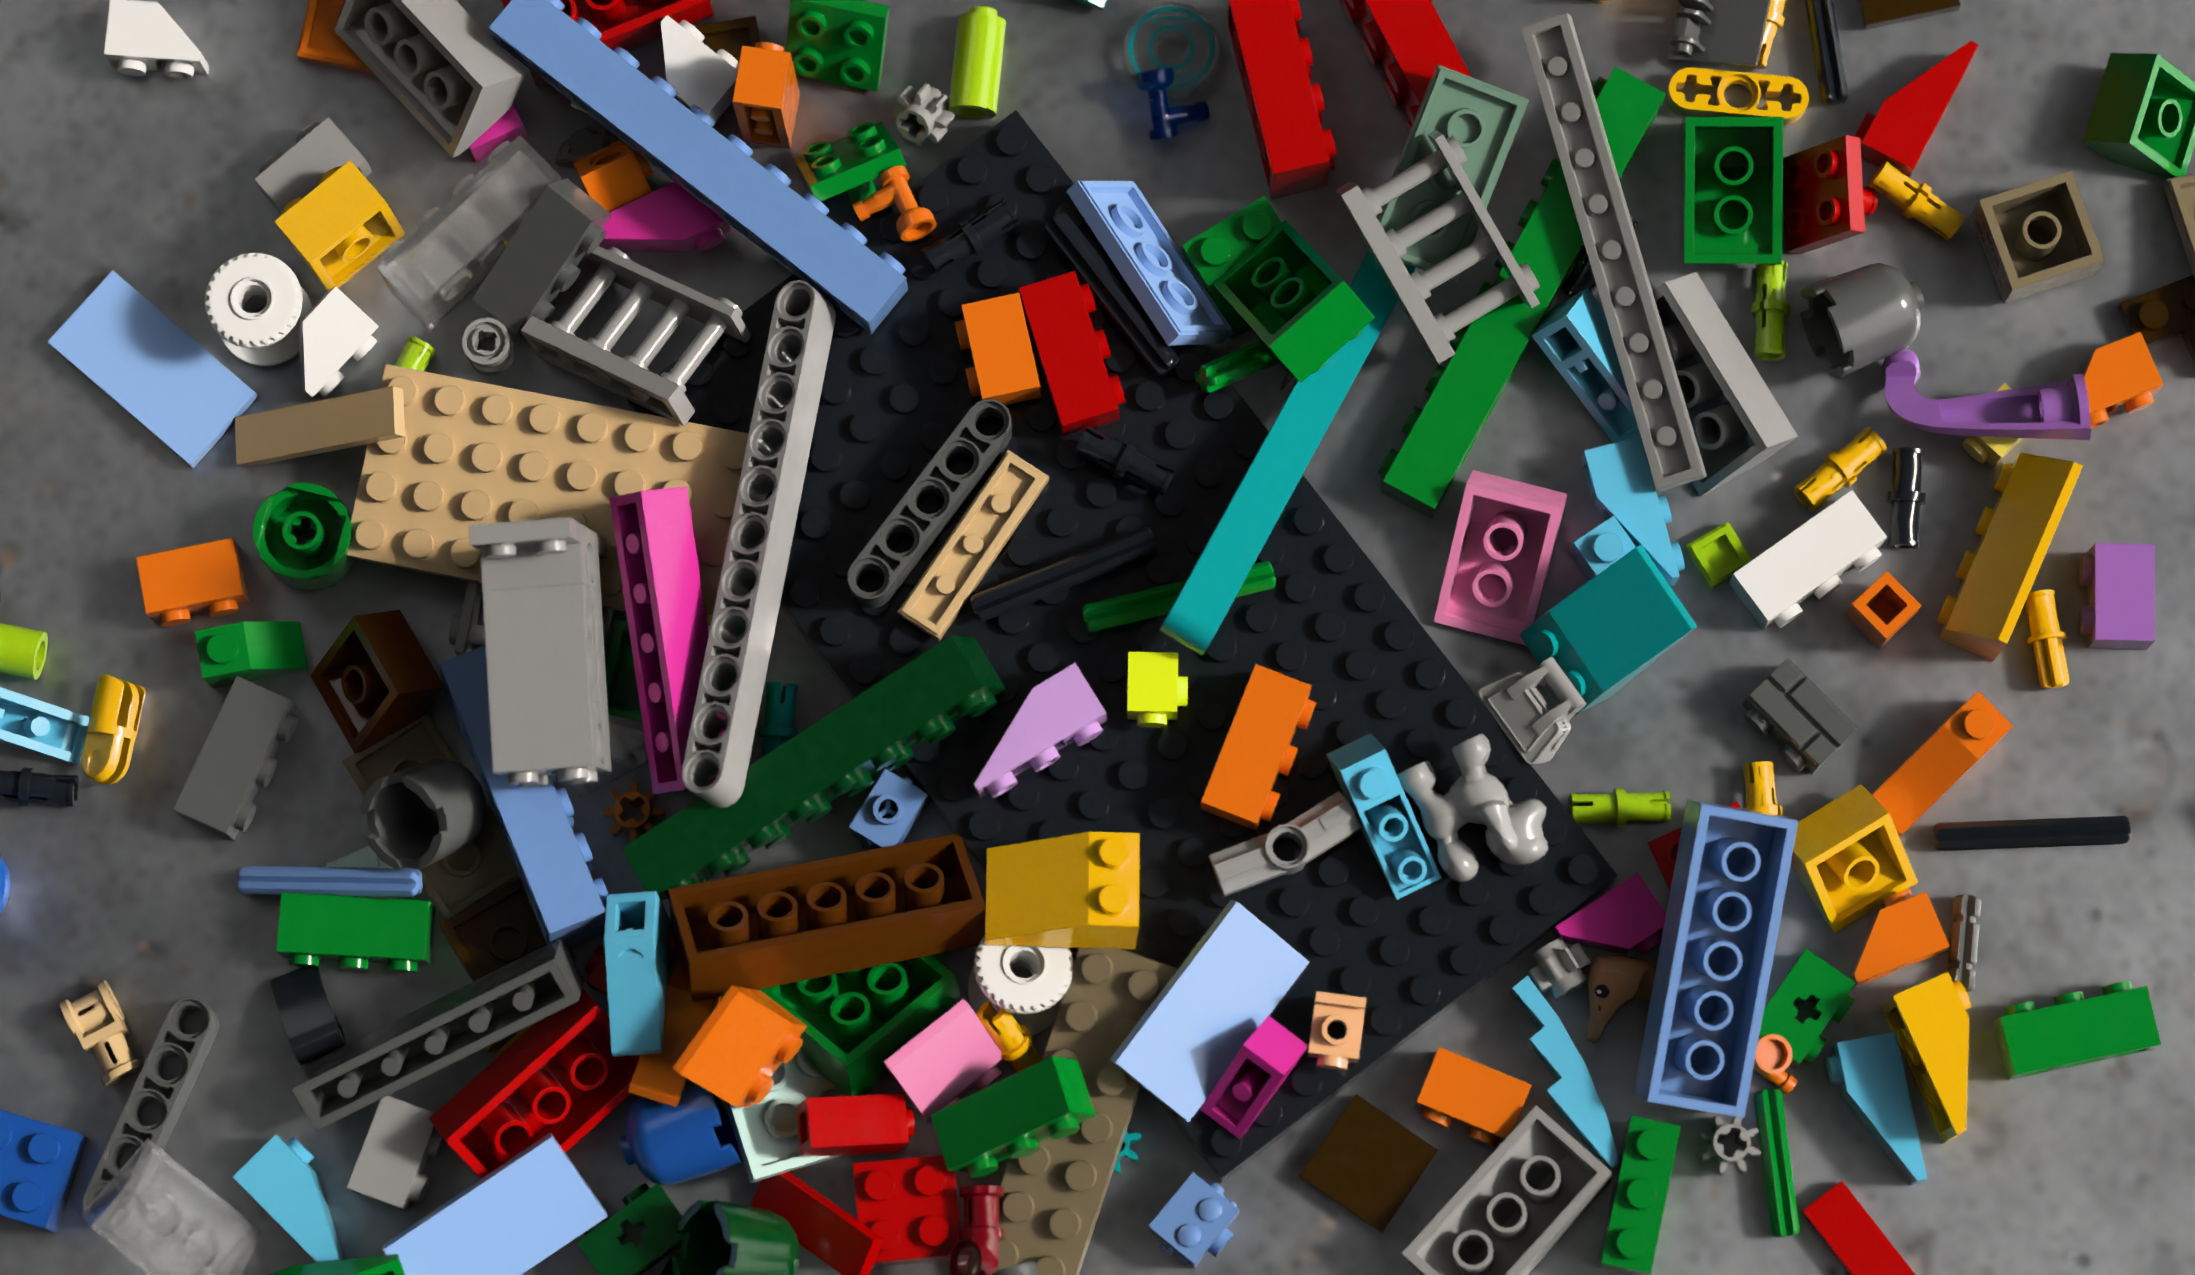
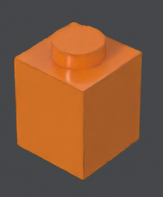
(1883, 609)

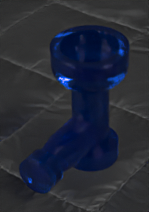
(1164, 117)

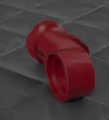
(980, 1230)

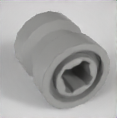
(494, 355)

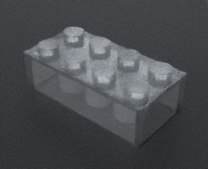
(466, 235)

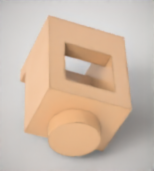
(1342, 1009)

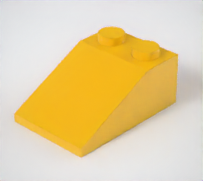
(1064, 892)
(1934, 1044)

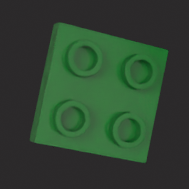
(838, 41)
(849, 163)

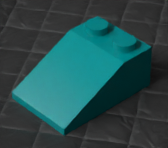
(1611, 627)

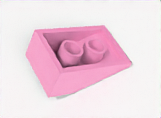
(1499, 556)
(946, 1061)

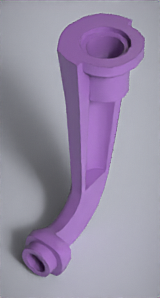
(2035, 412)

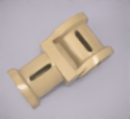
(98, 1025)

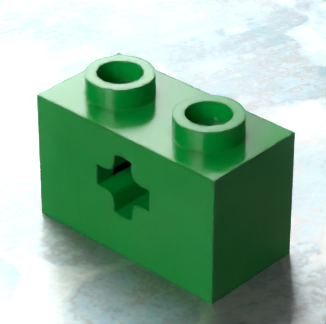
(1820, 985)

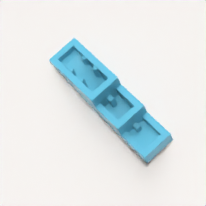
(1574, 1091)

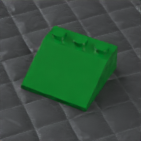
(866, 1016)

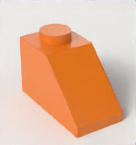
(1899, 937)

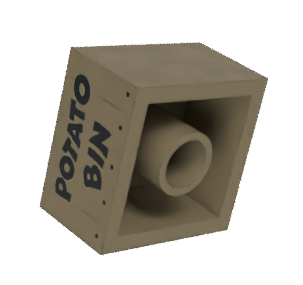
(2037, 237)

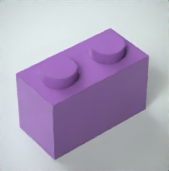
(2118, 596)

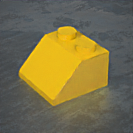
(339, 225)
(1850, 857)

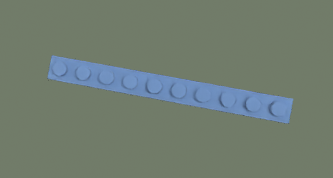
(701, 159)

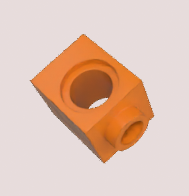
(614, 175)

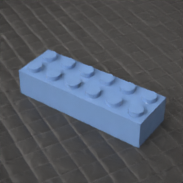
(531, 819)
(1715, 958)

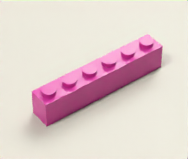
(663, 621)

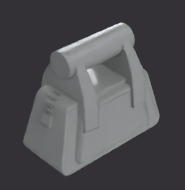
(1528, 711)

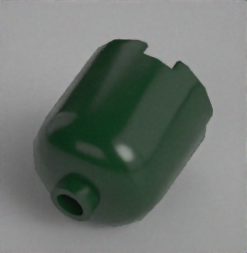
(735, 1241)

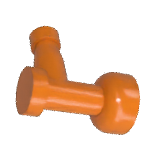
(914, 220)
(1772, 1060)

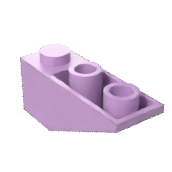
(1050, 718)

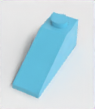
(1583, 352)
(41, 727)
(1878, 1094)
(292, 1195)

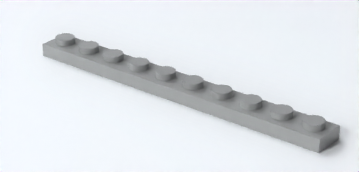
(1614, 252)

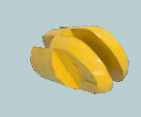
(112, 729)

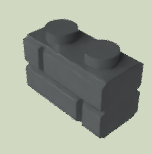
(1798, 718)

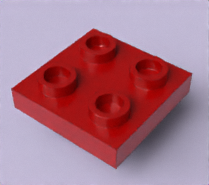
(1825, 195)

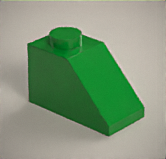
(250, 651)

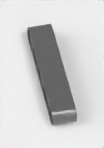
(933, 480)
(152, 1086)

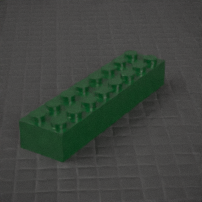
(819, 765)

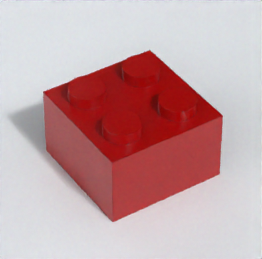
(910, 1206)

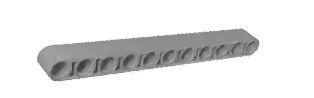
(767, 562)

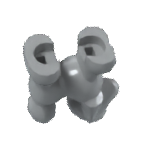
(1479, 798)

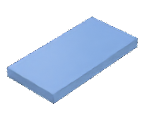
(1150, 262)
(152, 369)
(1209, 1010)
(503, 1219)

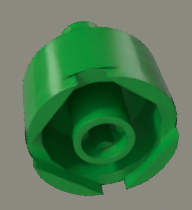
(292, 513)

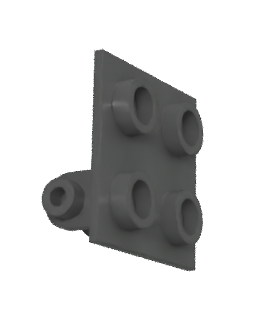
(1719, 31)

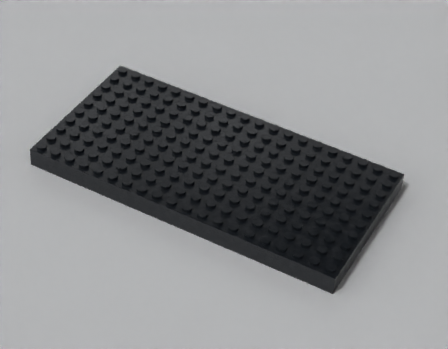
(1326, 622)

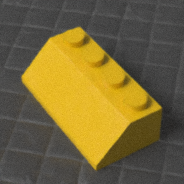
(2008, 553)

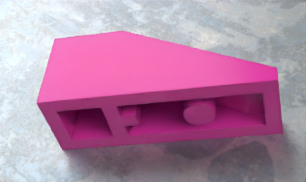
(665, 223)

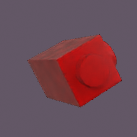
(854, 1125)

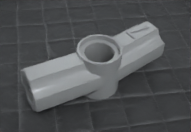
(1314, 831)

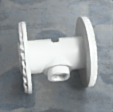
(244, 287)
(1021, 981)

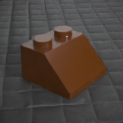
(376, 678)

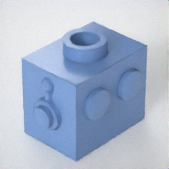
(887, 790)
(1195, 1221)

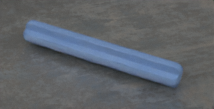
(330, 881)

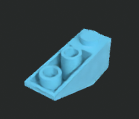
(1624, 488)
(1384, 814)
(636, 971)

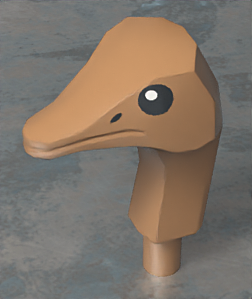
(1612, 985)

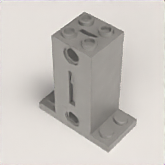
(544, 650)

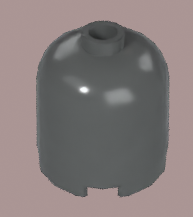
(1861, 316)
(423, 813)

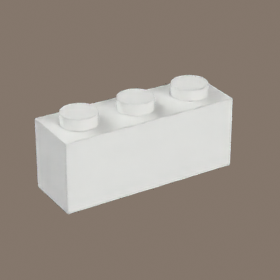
(1809, 562)

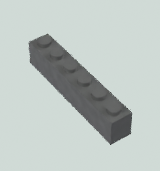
(438, 1034)

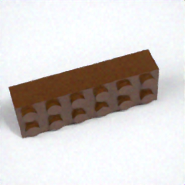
(826, 916)

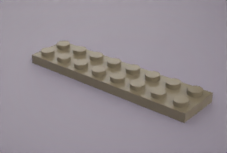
(1060, 1189)

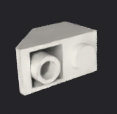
(147, 38)
(696, 70)
(328, 338)

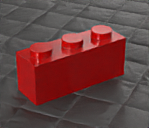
(1071, 352)

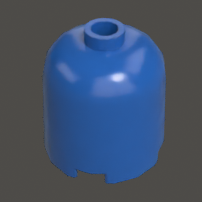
(682, 1140)

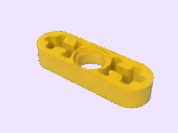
(1752, 81)

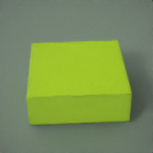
(1718, 555)

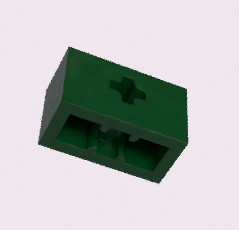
(642, 1207)

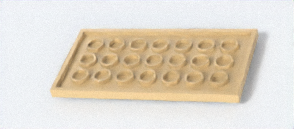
(524, 456)

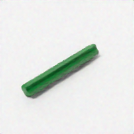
(1160, 599)

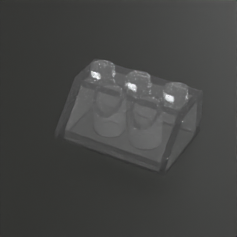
(170, 1219)

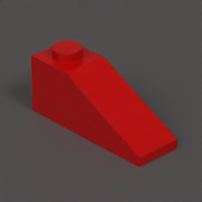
(1912, 114)

